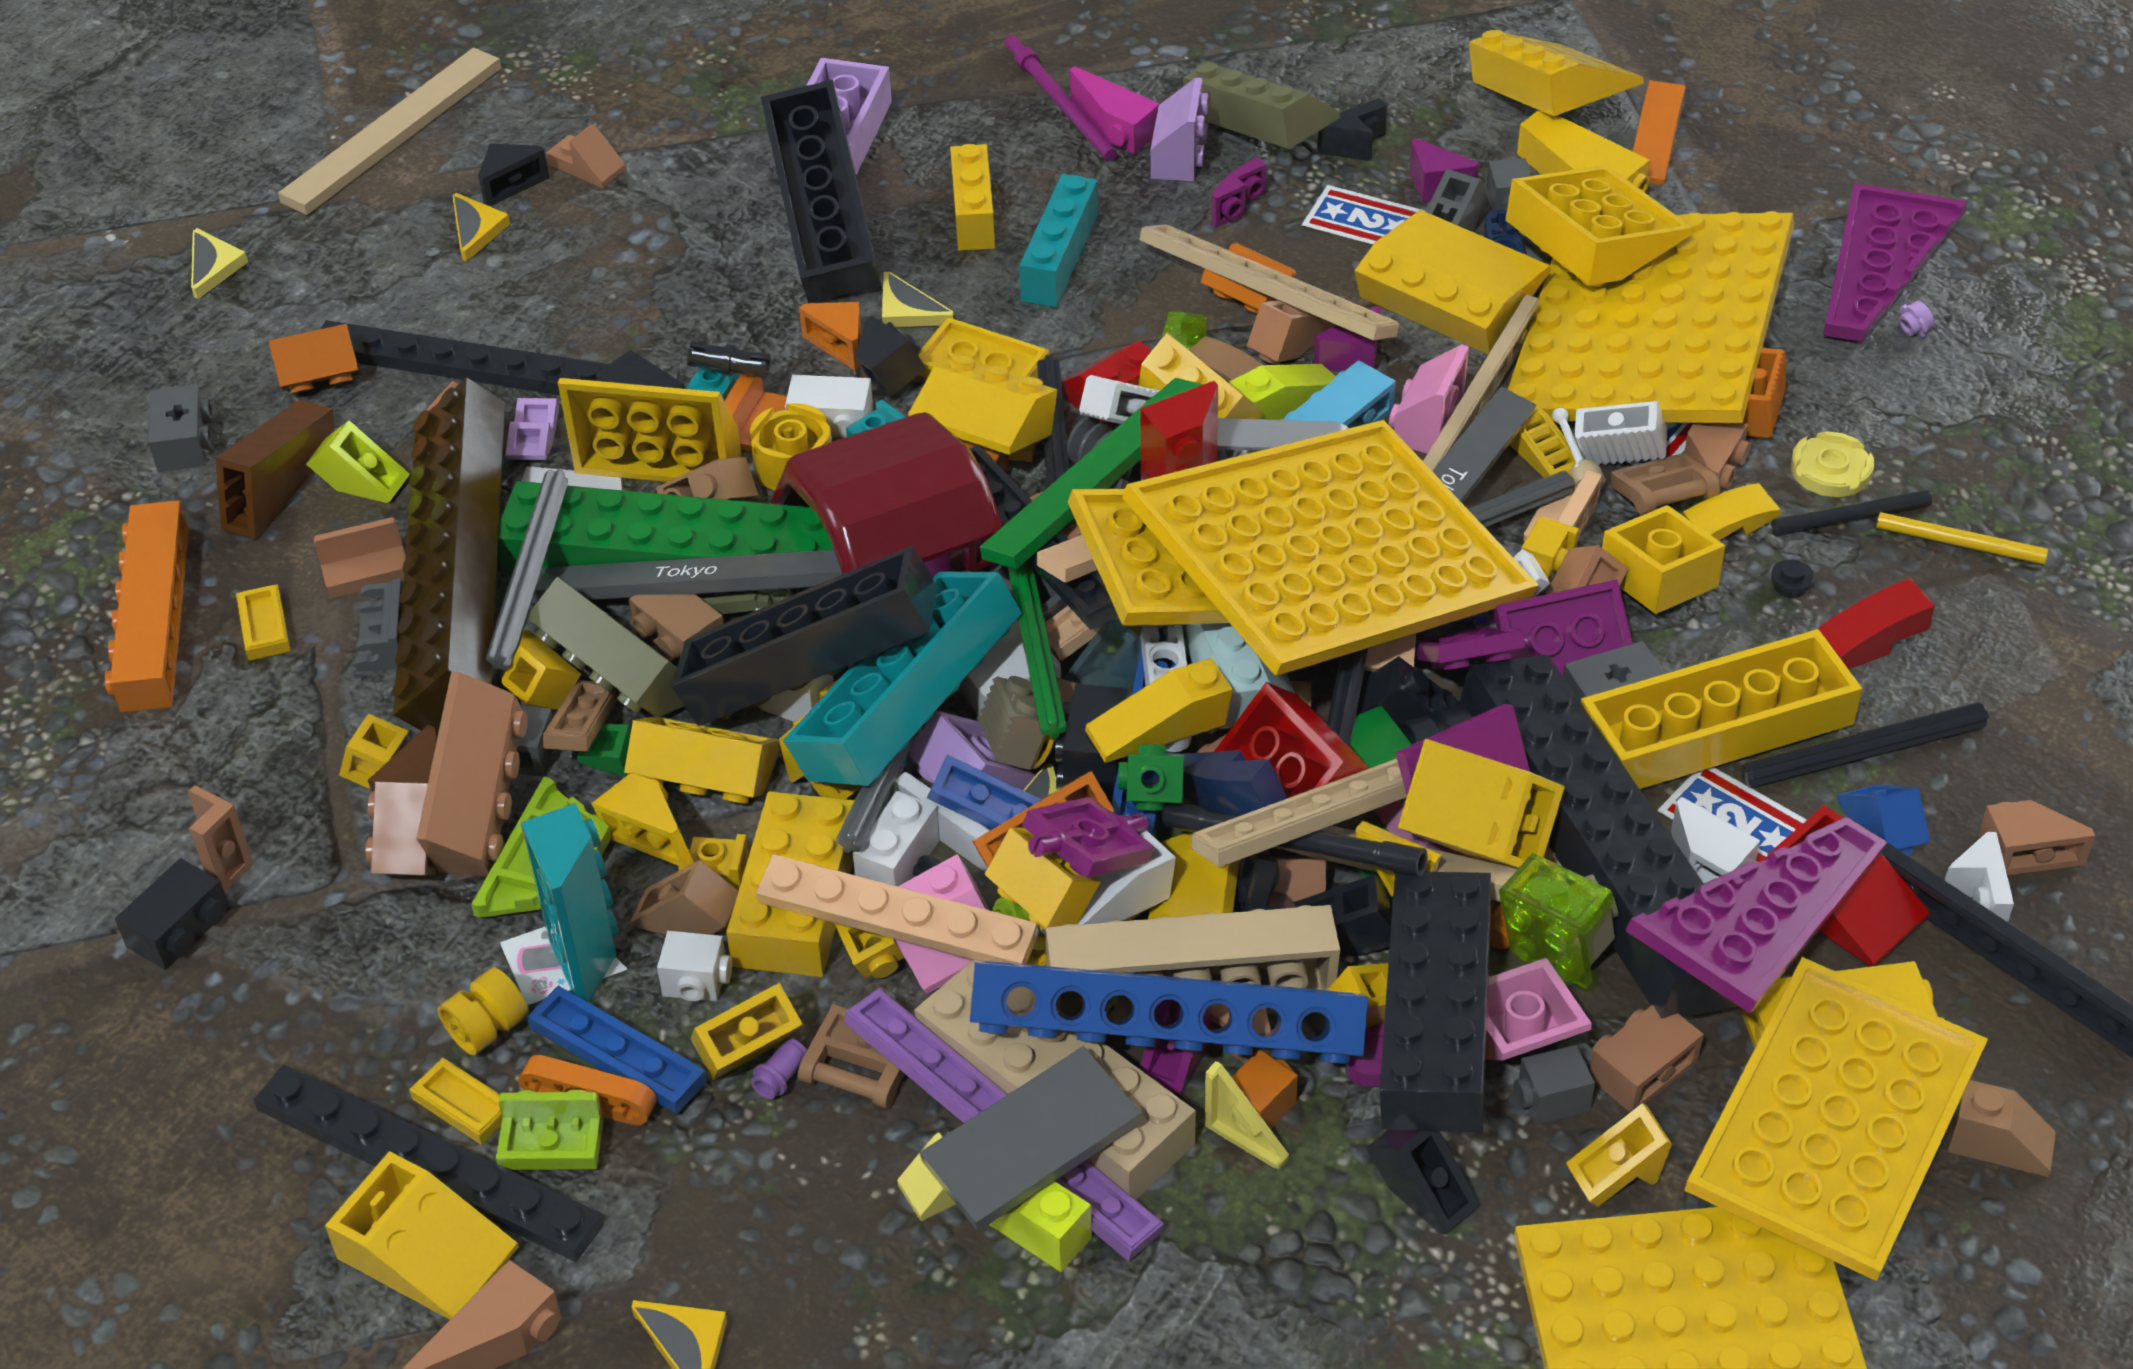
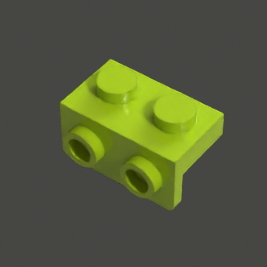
(549, 1130)

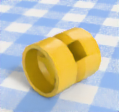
(488, 1007)

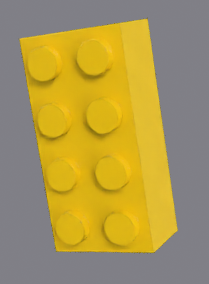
(775, 937)

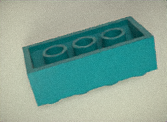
(573, 895)

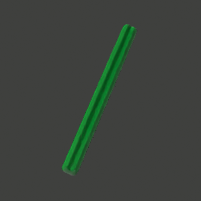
(1037, 651)

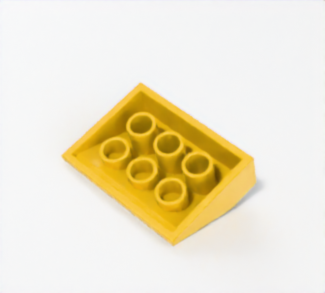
(1544, 72)
(1593, 222)
(1448, 279)
(645, 429)

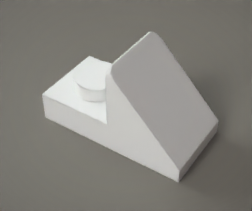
(1983, 876)

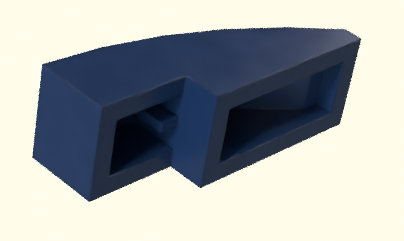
(1230, 782)

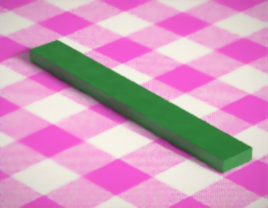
(1096, 470)

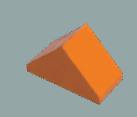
(833, 329)

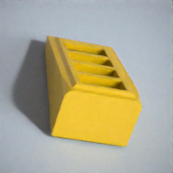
(1543, 428)

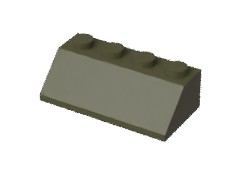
(1261, 107)
(607, 648)

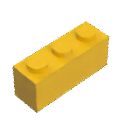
(972, 197)

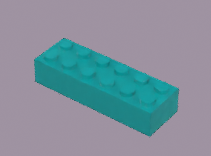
(888, 698)

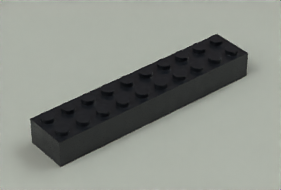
(1601, 820)

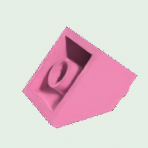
(1430, 399)
(951, 882)
(1530, 1010)

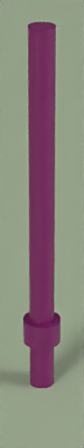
(1029, 62)

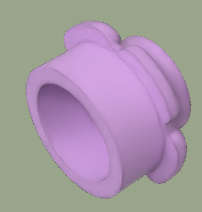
(1916, 319)

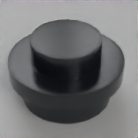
(1792, 578)

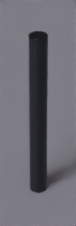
(1851, 512)

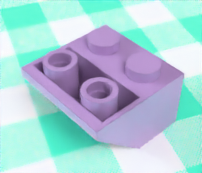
(1180, 134)

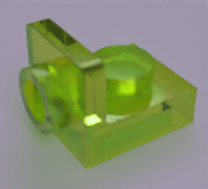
(1186, 327)

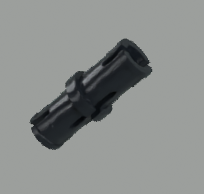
(728, 360)

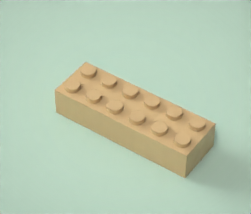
(1250, 947)
(1015, 1058)

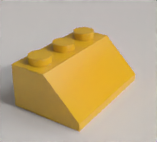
(1173, 360)
(987, 404)
(701, 757)

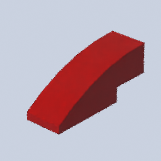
(1877, 621)

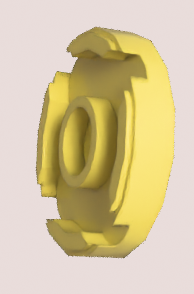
(1832, 464)

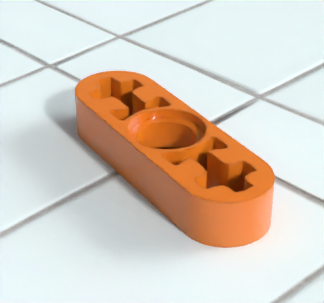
(618, 1096)

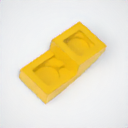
(1737, 508)

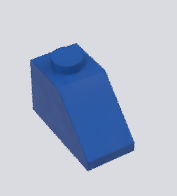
(1888, 812)

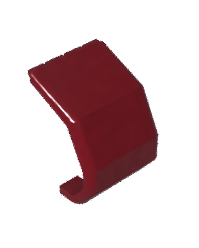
(895, 491)

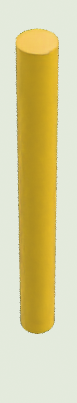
(1962, 538)

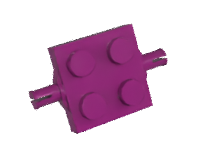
(1088, 836)

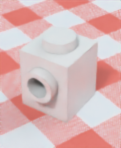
(693, 966)

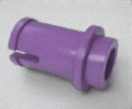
(772, 1076)

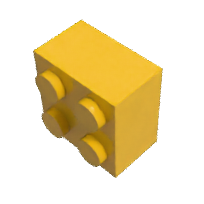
(1665, 558)

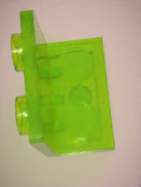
(1550, 914)

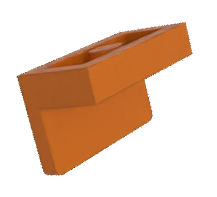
(747, 401)

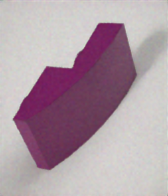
(1236, 189)

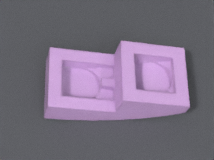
(533, 429)

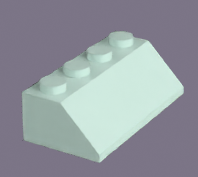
(1235, 660)

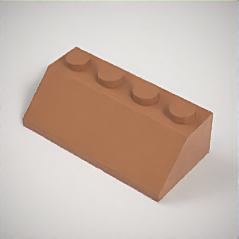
(471, 777)

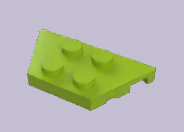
(510, 881)

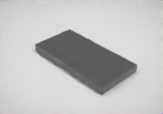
(1030, 1138)

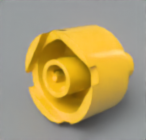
(782, 435)

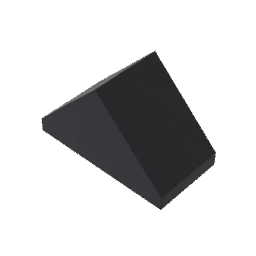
(511, 170)

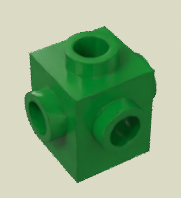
(1167, 765)

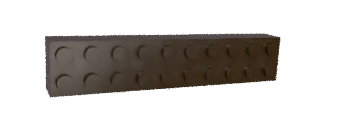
(449, 551)

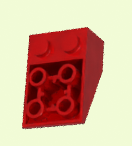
(1875, 912)

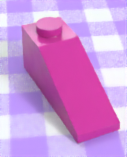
(1117, 113)

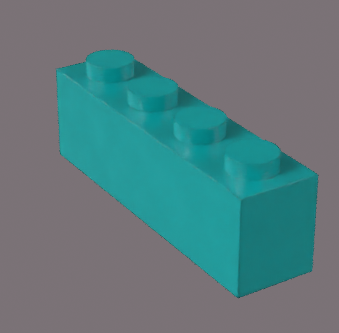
(1058, 240)

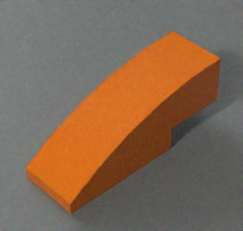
(1659, 126)

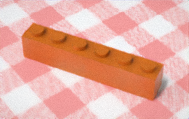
(148, 607)

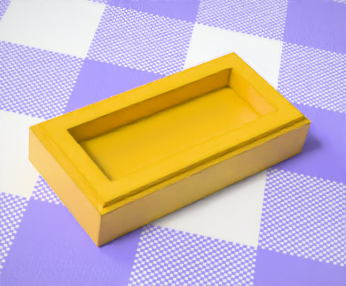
(263, 622)
(459, 1100)

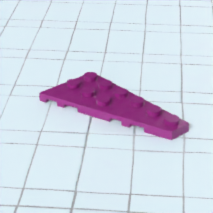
(1881, 251)
(1759, 917)

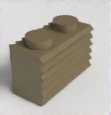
(1012, 722)

